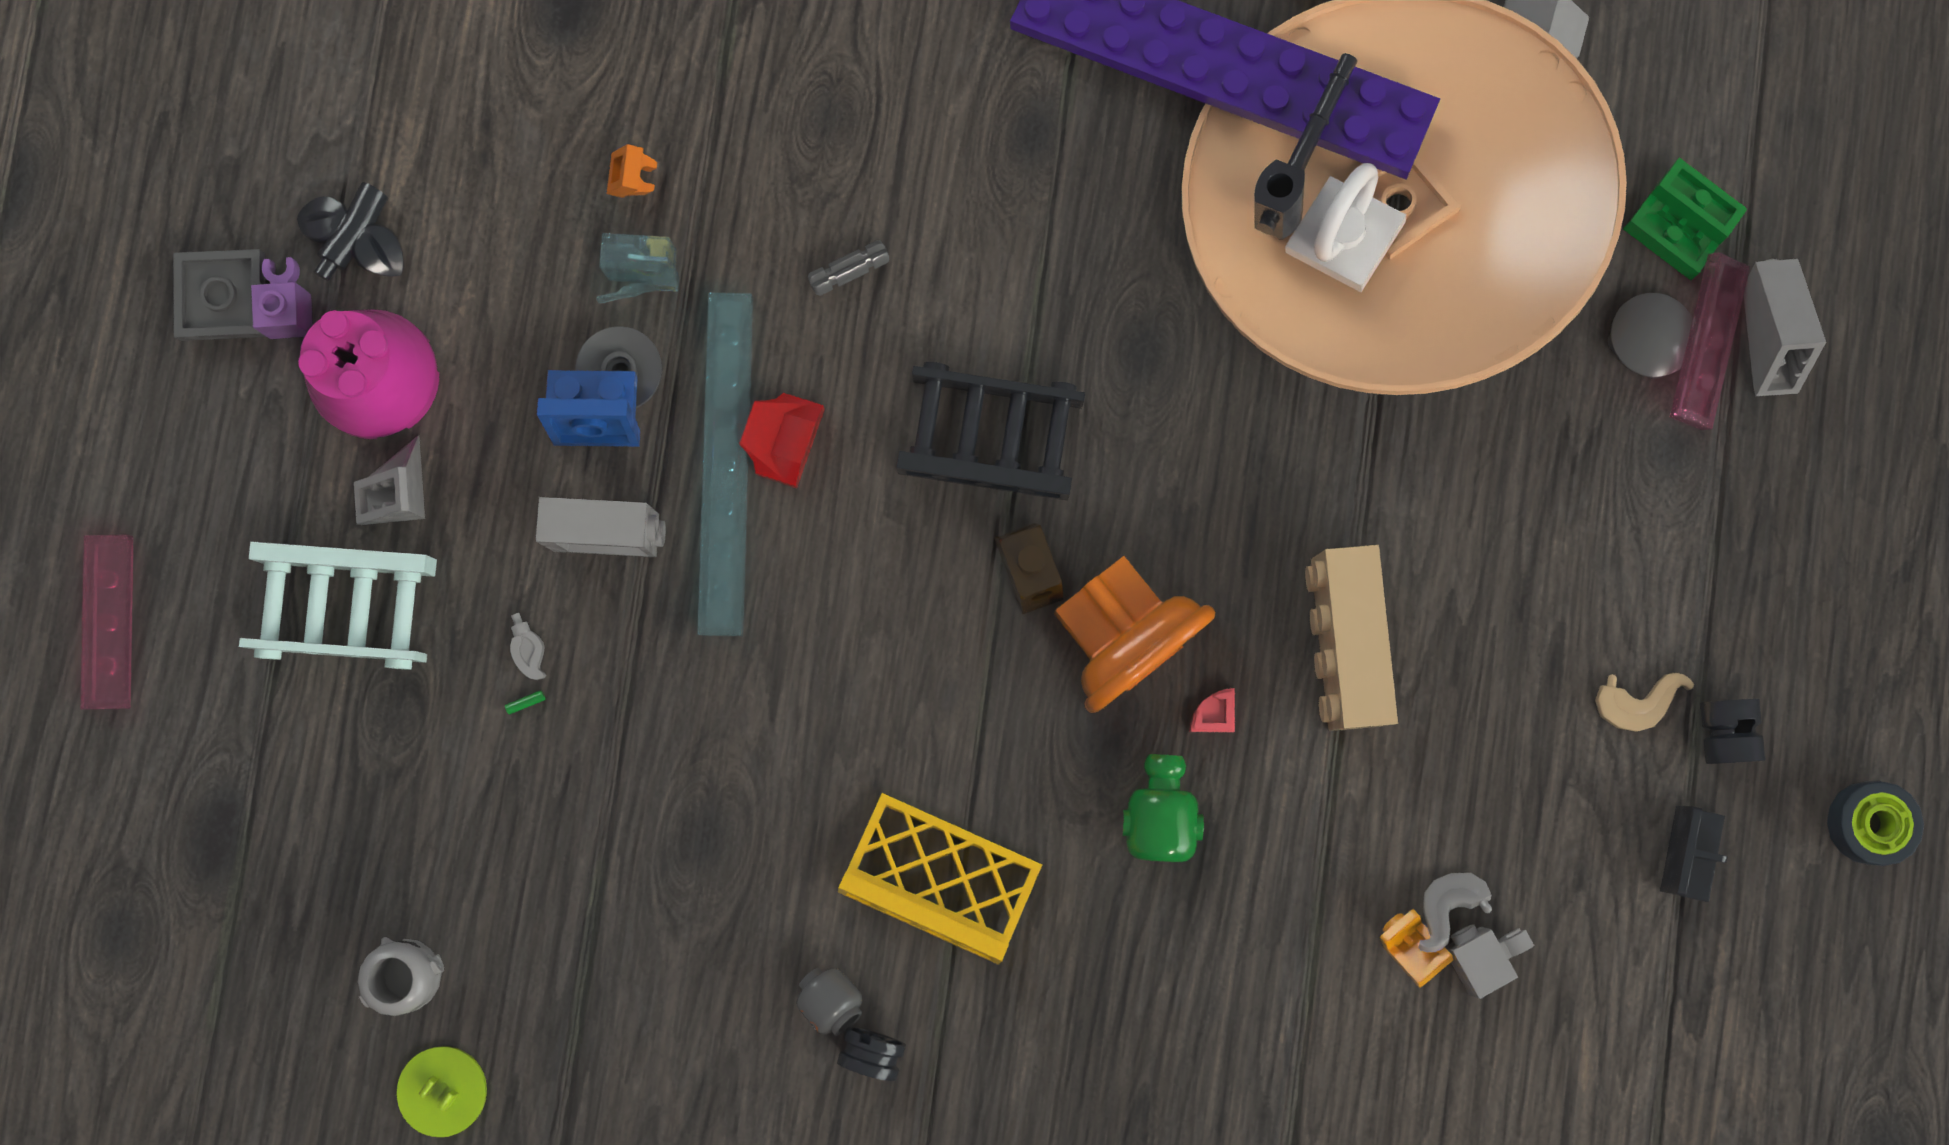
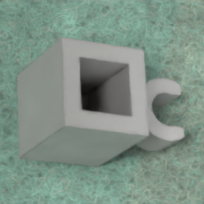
(1483, 959)

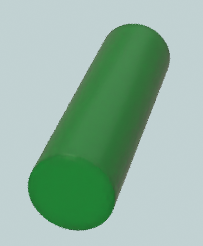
(525, 702)

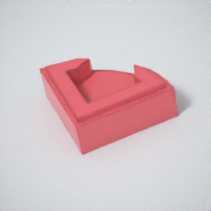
(1215, 713)

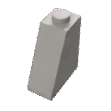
(1781, 327)

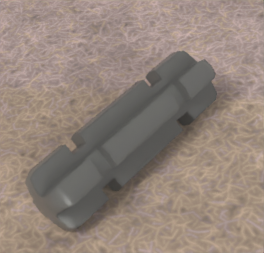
(848, 267)

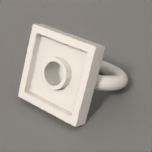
(1347, 229)

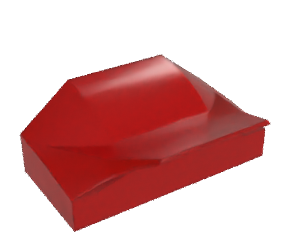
(781, 437)

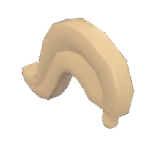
(1634, 714)

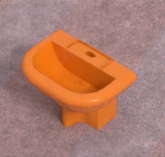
(1126, 630)

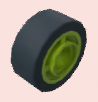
(1899, 818)

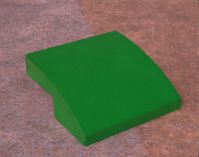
(1685, 219)

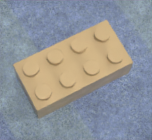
(1352, 638)

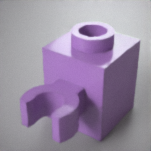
(282, 306)

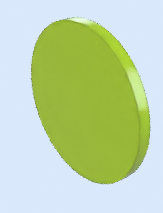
(441, 1091)

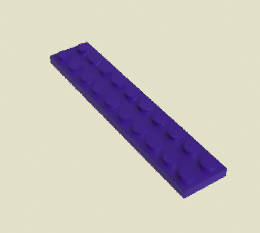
(1238, 72)

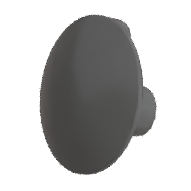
(1651, 334)

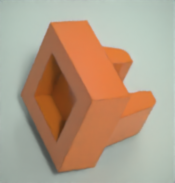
(625, 172)

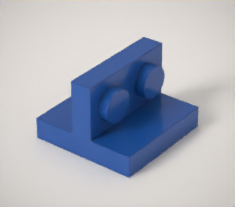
(590, 408)

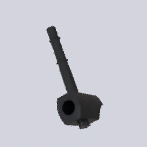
(1281, 184)

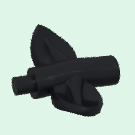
(352, 234)

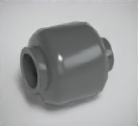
(829, 1001)

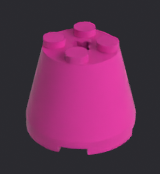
(388, 383)

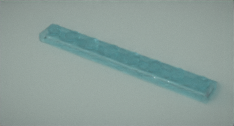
(725, 465)

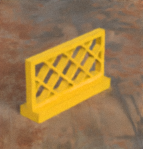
(923, 913)

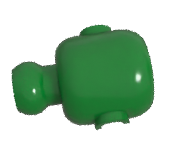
(1163, 819)

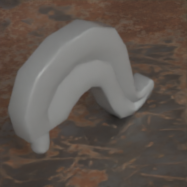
(1446, 894)

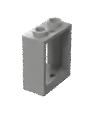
(599, 527)

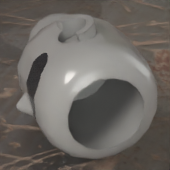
(399, 977)

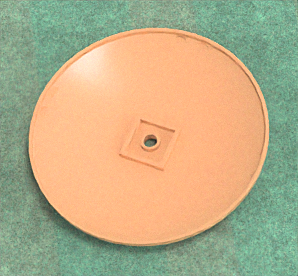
(1504, 219)

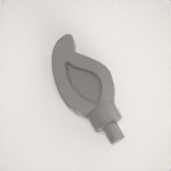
(526, 649)

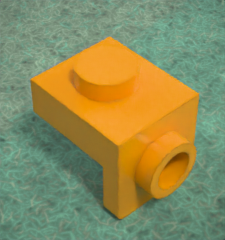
(1402, 941)

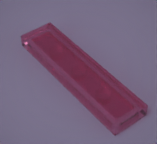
(1710, 341)
(107, 622)

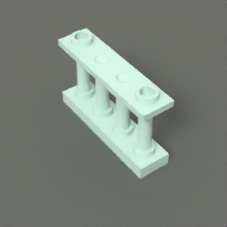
(321, 565)

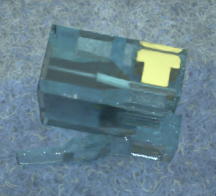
(638, 260)

